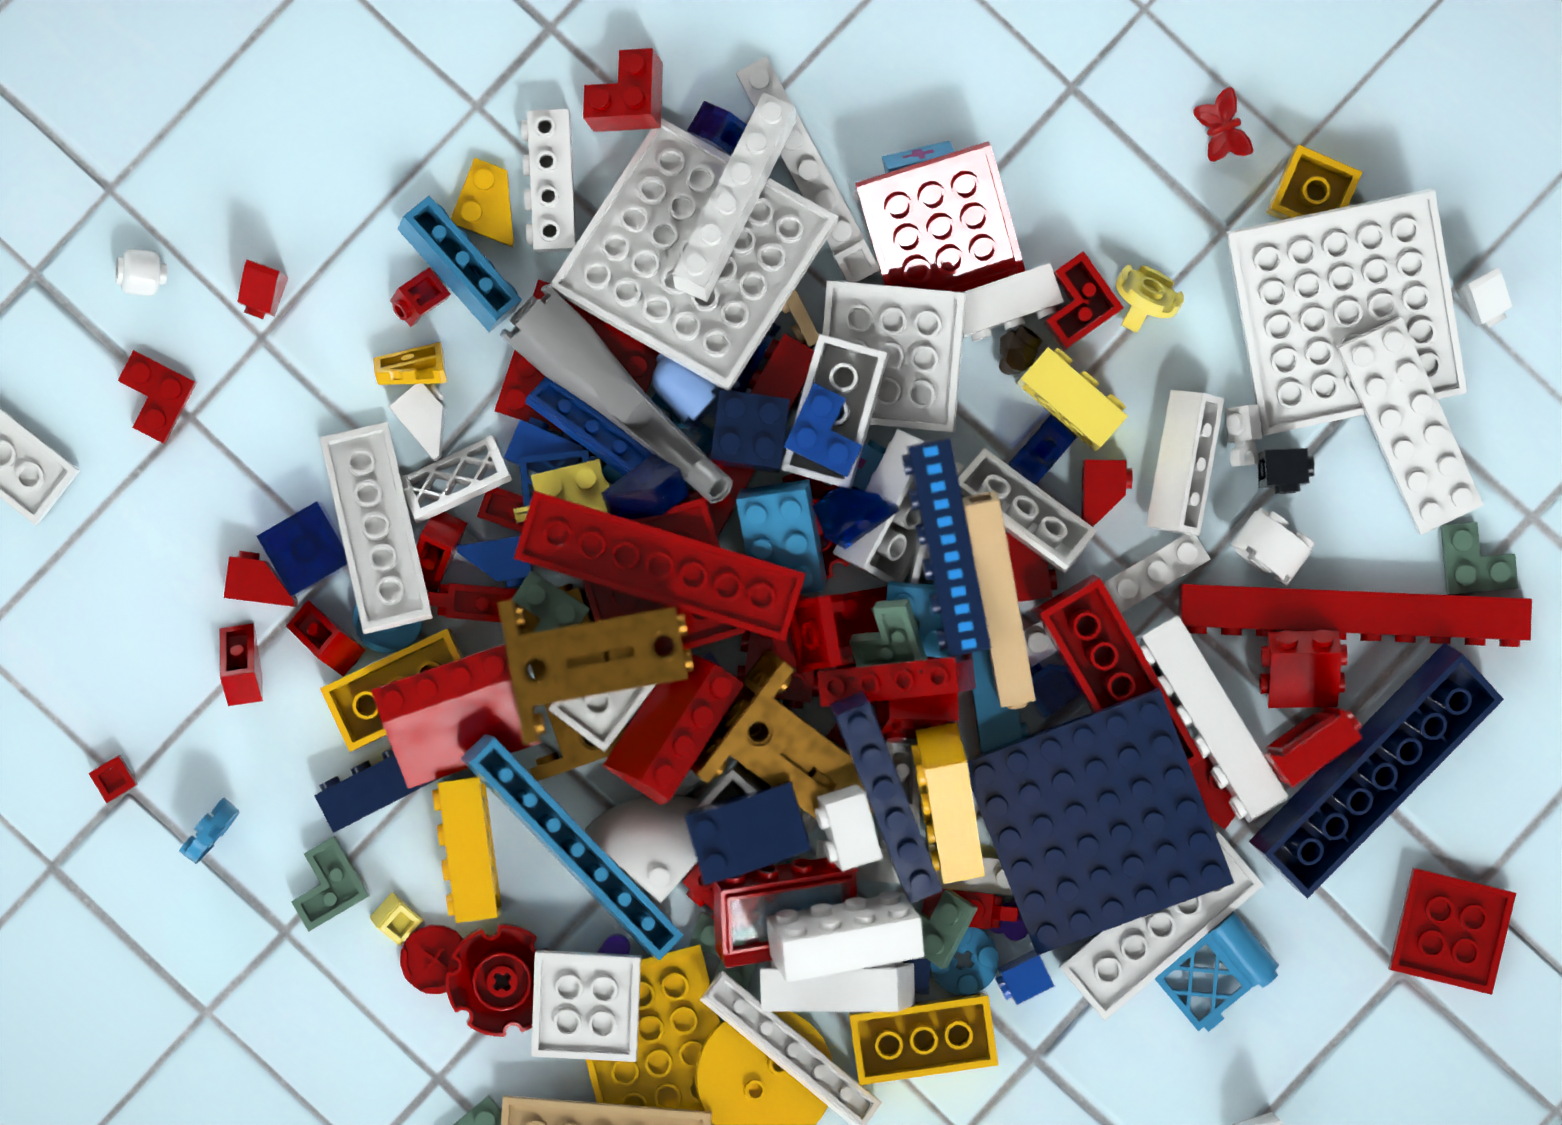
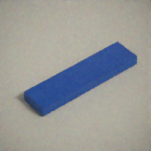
(587, 426)

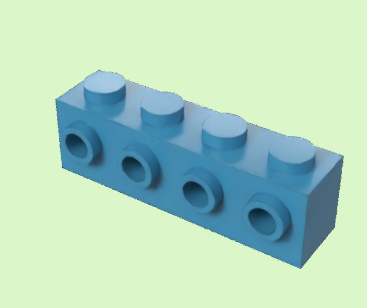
(459, 263)

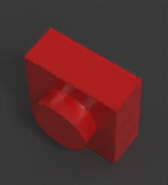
(113, 779)

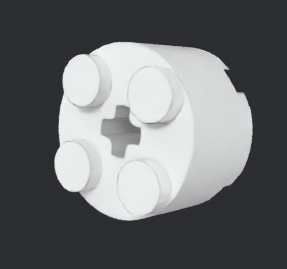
(1272, 546)

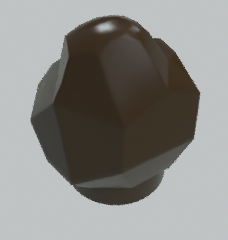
(1018, 350)

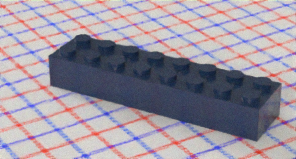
(1377, 773)

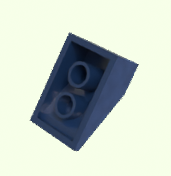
(747, 832)

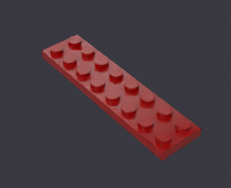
(659, 566)

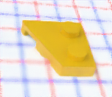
(485, 203)
(412, 366)

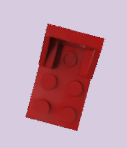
(826, 623)

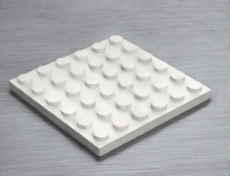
(639, 233)
(1330, 279)

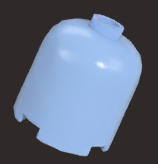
(685, 392)

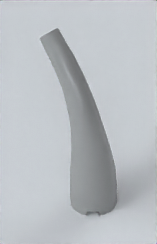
(577, 359)

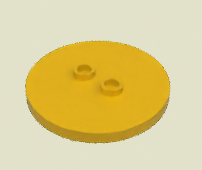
(748, 1086)

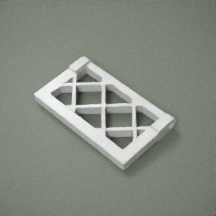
(476, 486)

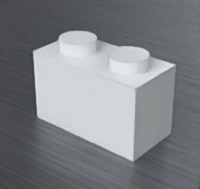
(848, 828)

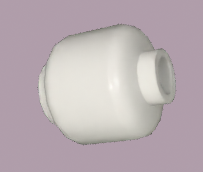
(140, 272)

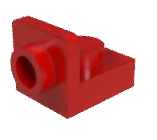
(419, 296)

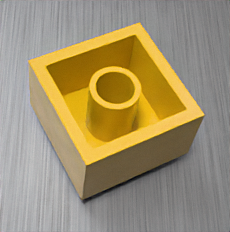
(1312, 185)

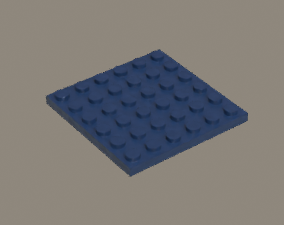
(1098, 821)

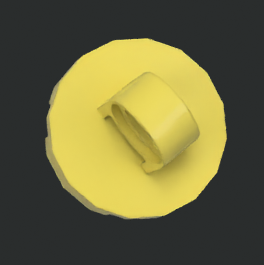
(1147, 293)

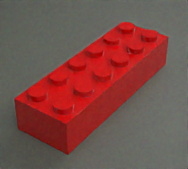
(1103, 651)

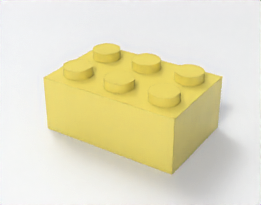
(1073, 398)

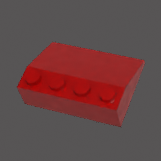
(446, 711)

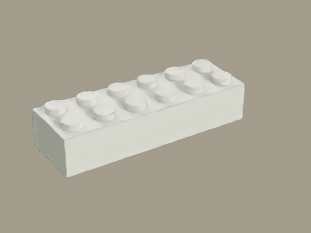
(1213, 720)

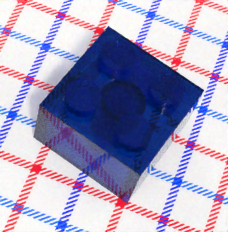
(305, 549)

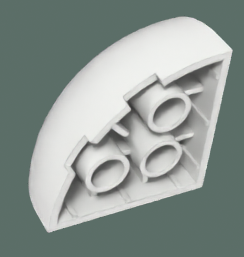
(648, 840)

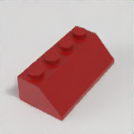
(672, 730)

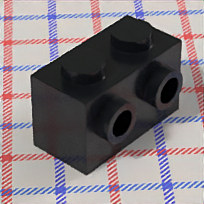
(1285, 469)

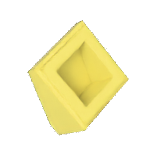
(395, 919)

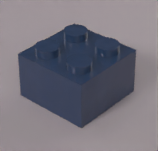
(749, 431)

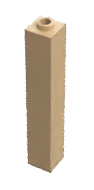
(999, 600)

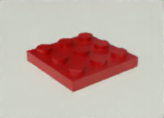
(1452, 931)

